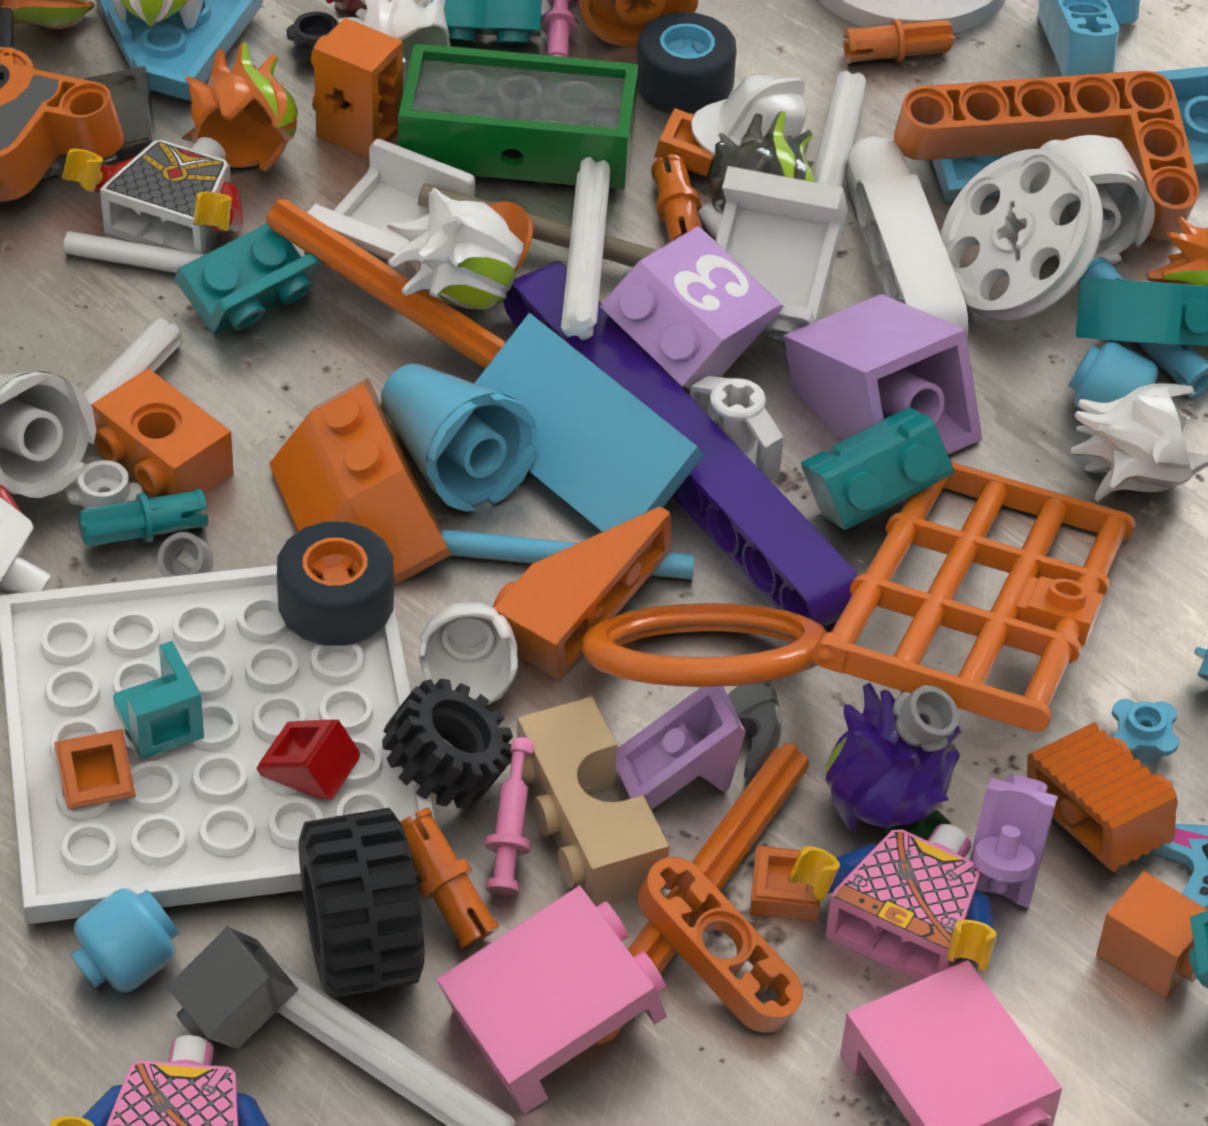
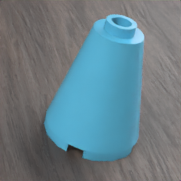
(460, 434)

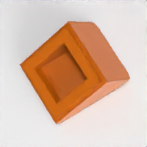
(94, 769)

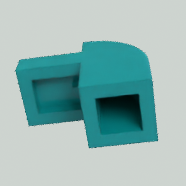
(1142, 312)

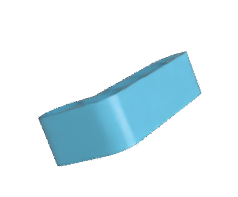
(1086, 32)

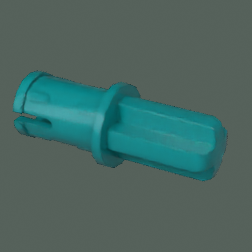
(143, 518)

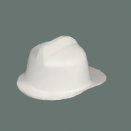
(754, 95)

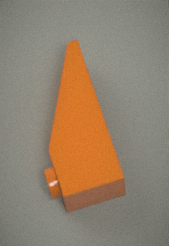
(581, 587)

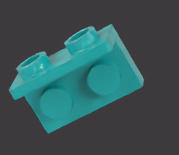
(245, 278)

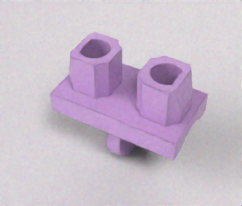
(1012, 836)

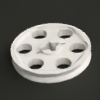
(1035, 244)

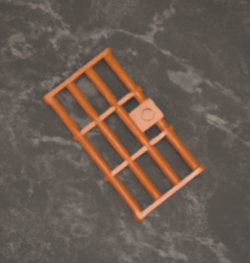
(1040, 609)

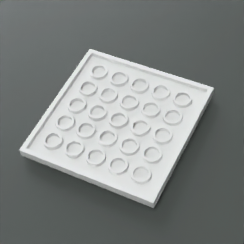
(201, 810)

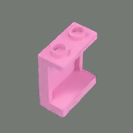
(551, 991)
(951, 1054)

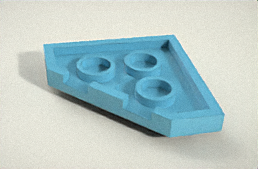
(174, 51)

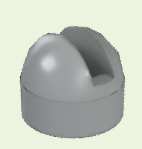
(173, 547)

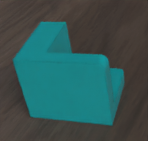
(164, 710)

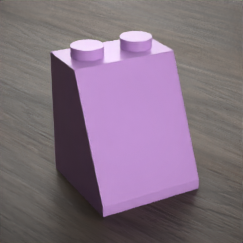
(880, 361)

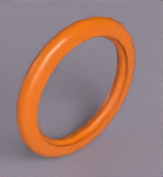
(603, 642)

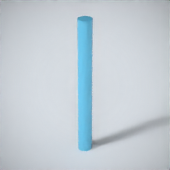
(533, 550)

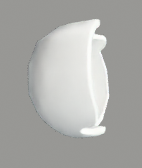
(471, 648)

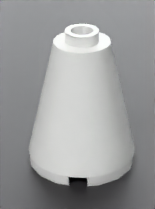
(42, 432)

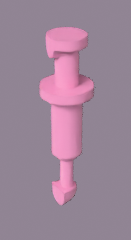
(559, 26)
(509, 838)

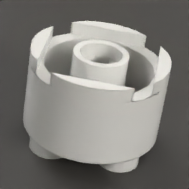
(1123, 194)

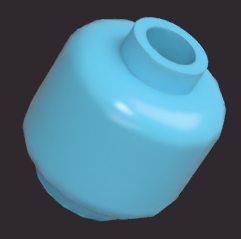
(1111, 373)
(124, 940)

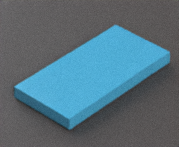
(592, 435)

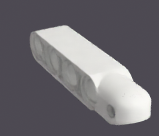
(902, 231)

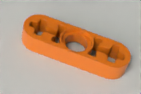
(718, 973)

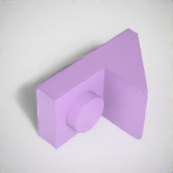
(687, 741)

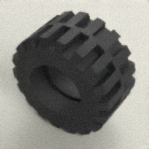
(361, 902)

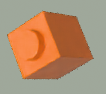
(1150, 934)

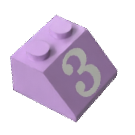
(691, 307)

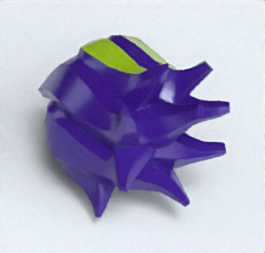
(880, 774)

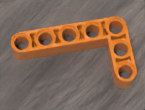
(1127, 106)

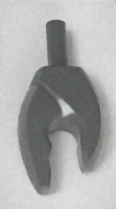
(760, 716)

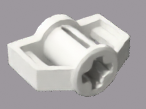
(743, 418)

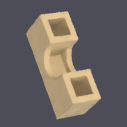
(599, 842)

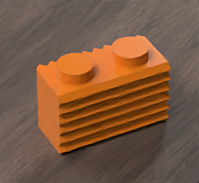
(1106, 795)

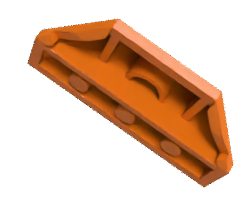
(352, 469)

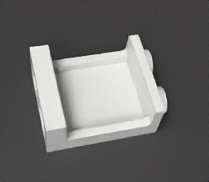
(389, 195)
(785, 238)

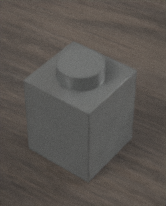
(230, 989)

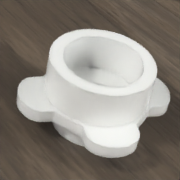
(101, 485)

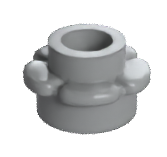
(926, 717)

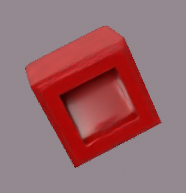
(311, 757)

